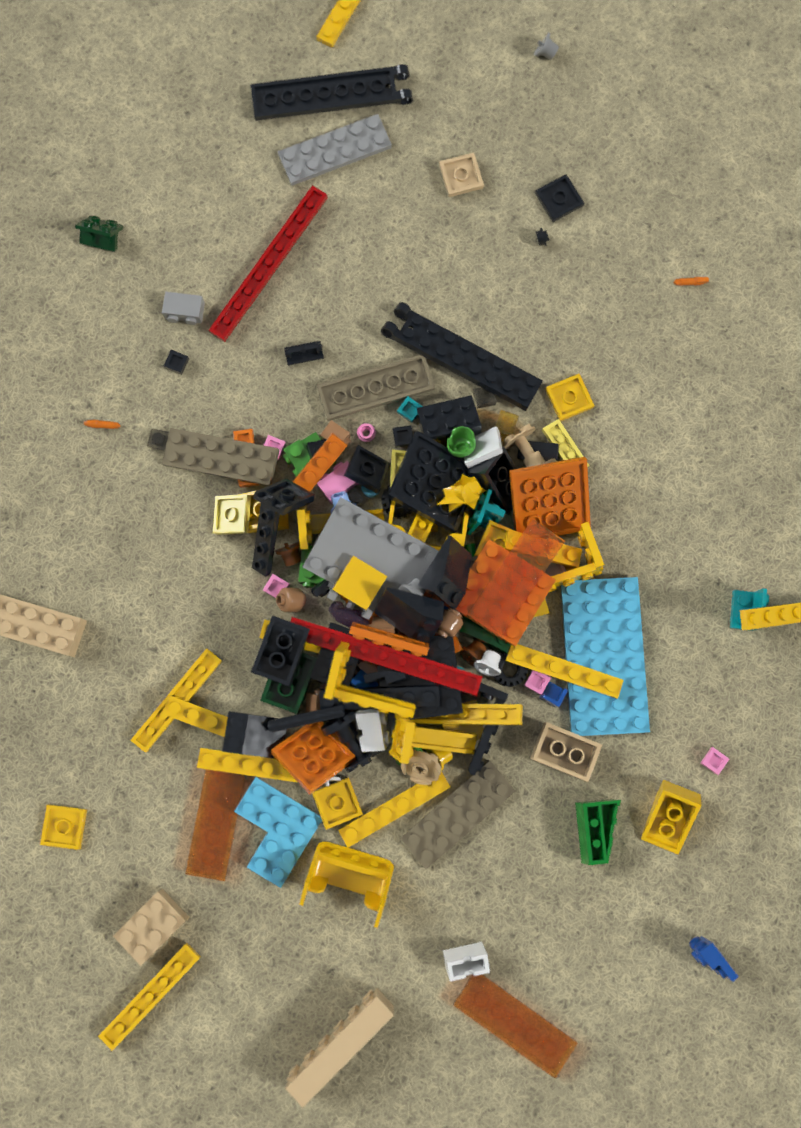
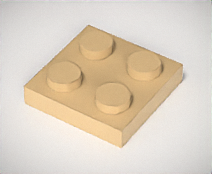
(461, 175)

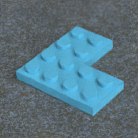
(287, 827)

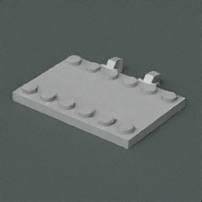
(373, 541)

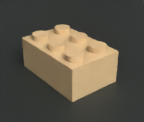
(566, 752)
(151, 926)

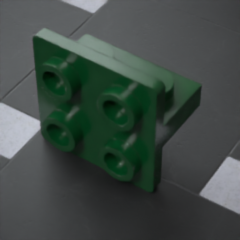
(99, 233)

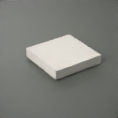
(487, 446)

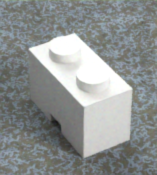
(374, 730)
(466, 961)

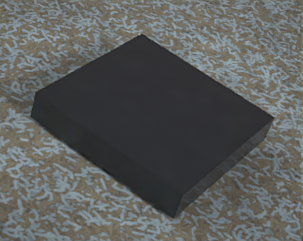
(559, 198)
(367, 469)

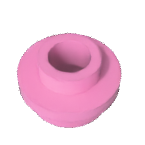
(364, 427)

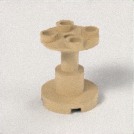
(531, 457)

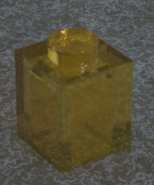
(506, 424)

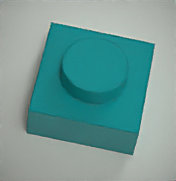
(409, 409)

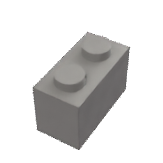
(183, 308)

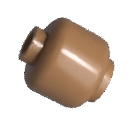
(291, 599)
(451, 623)

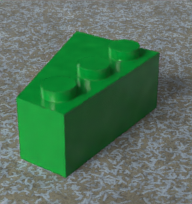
(595, 829)

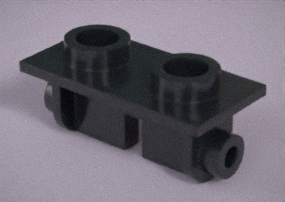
(304, 353)

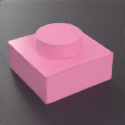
(276, 443)
(274, 585)
(537, 682)
(714, 761)

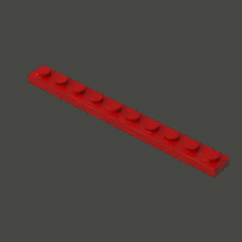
(268, 263)
(393, 659)

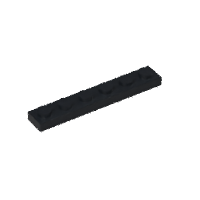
(417, 694)

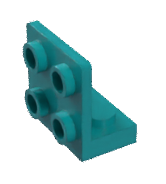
(746, 600)

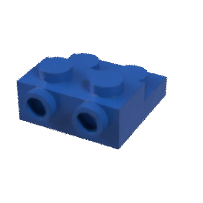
(708, 955)

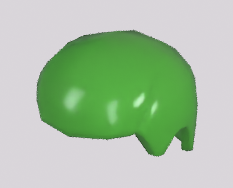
(461, 442)

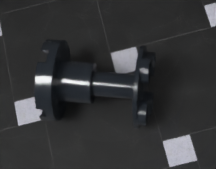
(347, 734)

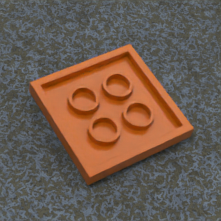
(313, 756)

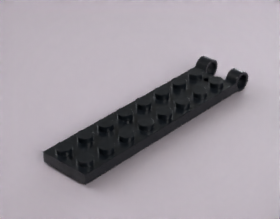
(329, 92)
(463, 357)

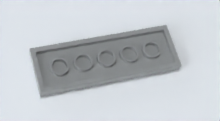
(334, 149)

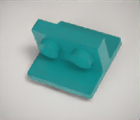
(484, 512)

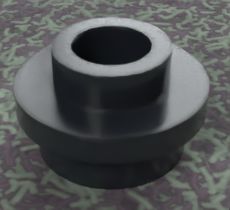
(542, 237)

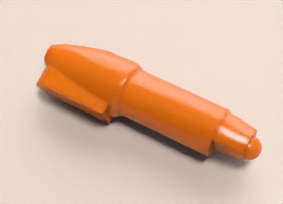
(691, 281)
(102, 424)

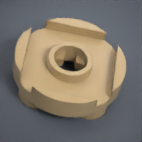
(429, 763)

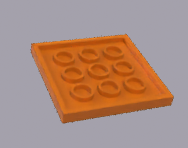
(551, 495)
(480, 575)

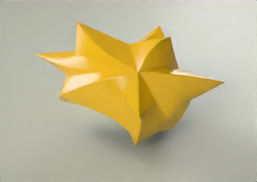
(462, 492)

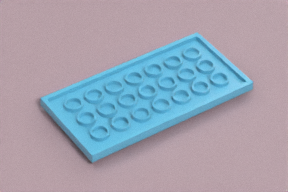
(606, 635)

